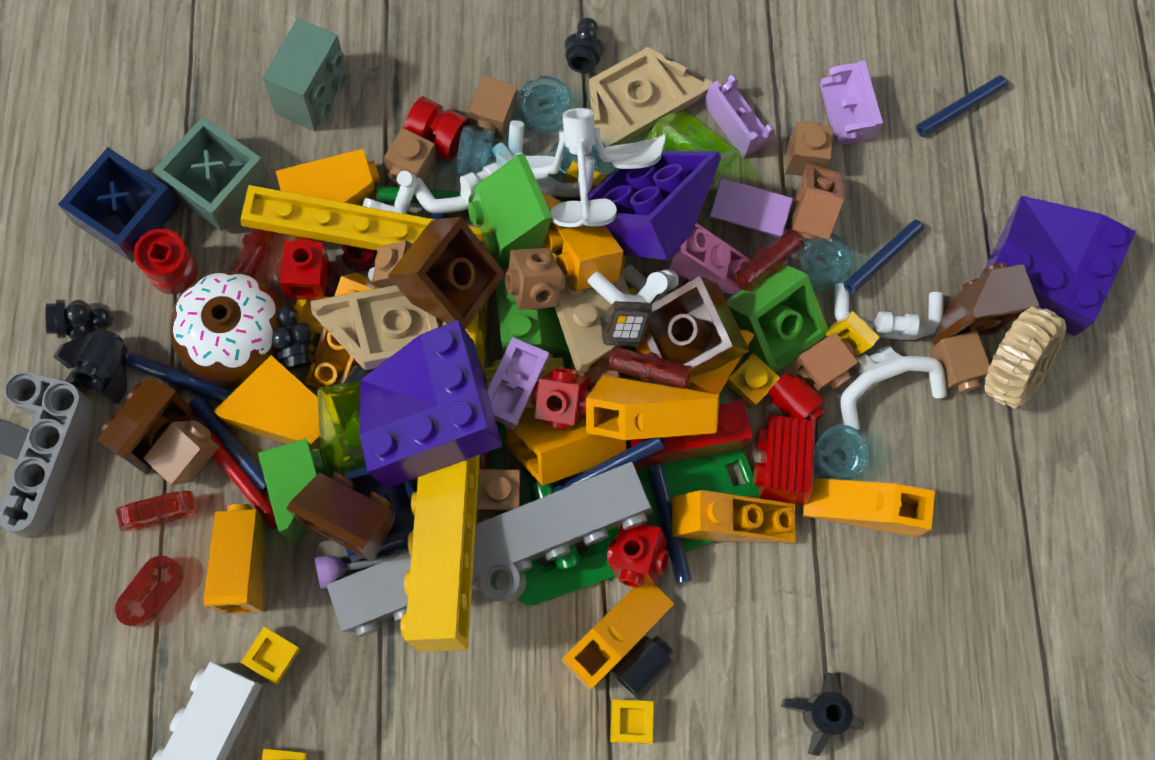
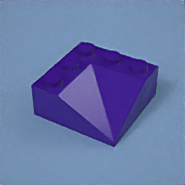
(658, 202)
(1066, 255)
(426, 408)

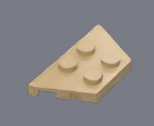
(640, 92)
(373, 323)
(581, 324)

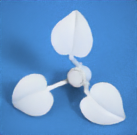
(579, 137)

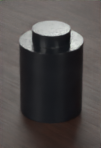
(644, 665)

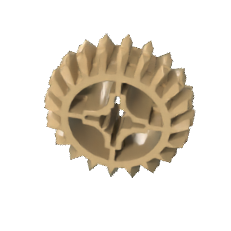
(1025, 356)

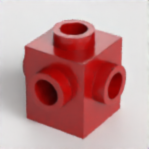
(570, 389)
(638, 555)

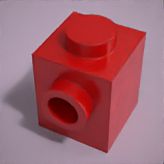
(304, 269)

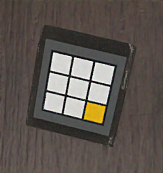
(625, 323)

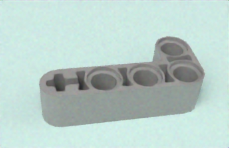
(35, 456)

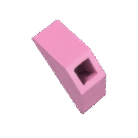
(708, 257)

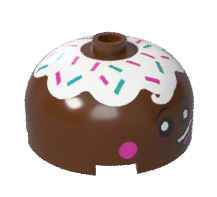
(225, 327)

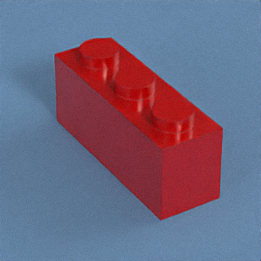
(732, 435)

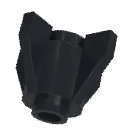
(96, 362)
(815, 714)

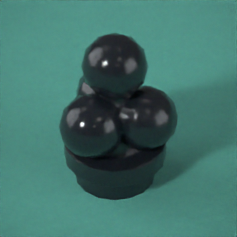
(584, 47)
(75, 318)
(294, 339)

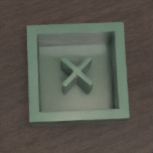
(306, 75)
(211, 173)

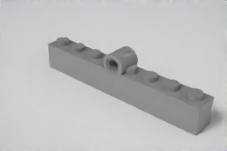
(504, 545)

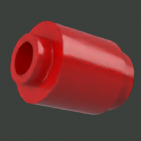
(796, 398)

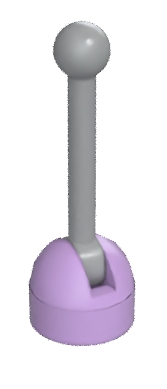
(333, 568)

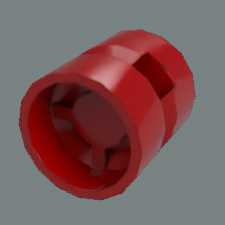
(441, 128)
(165, 261)

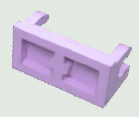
(851, 103)
(737, 118)
(750, 207)
(515, 381)

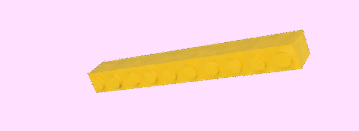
(444, 545)

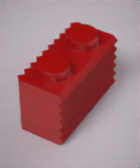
(785, 460)

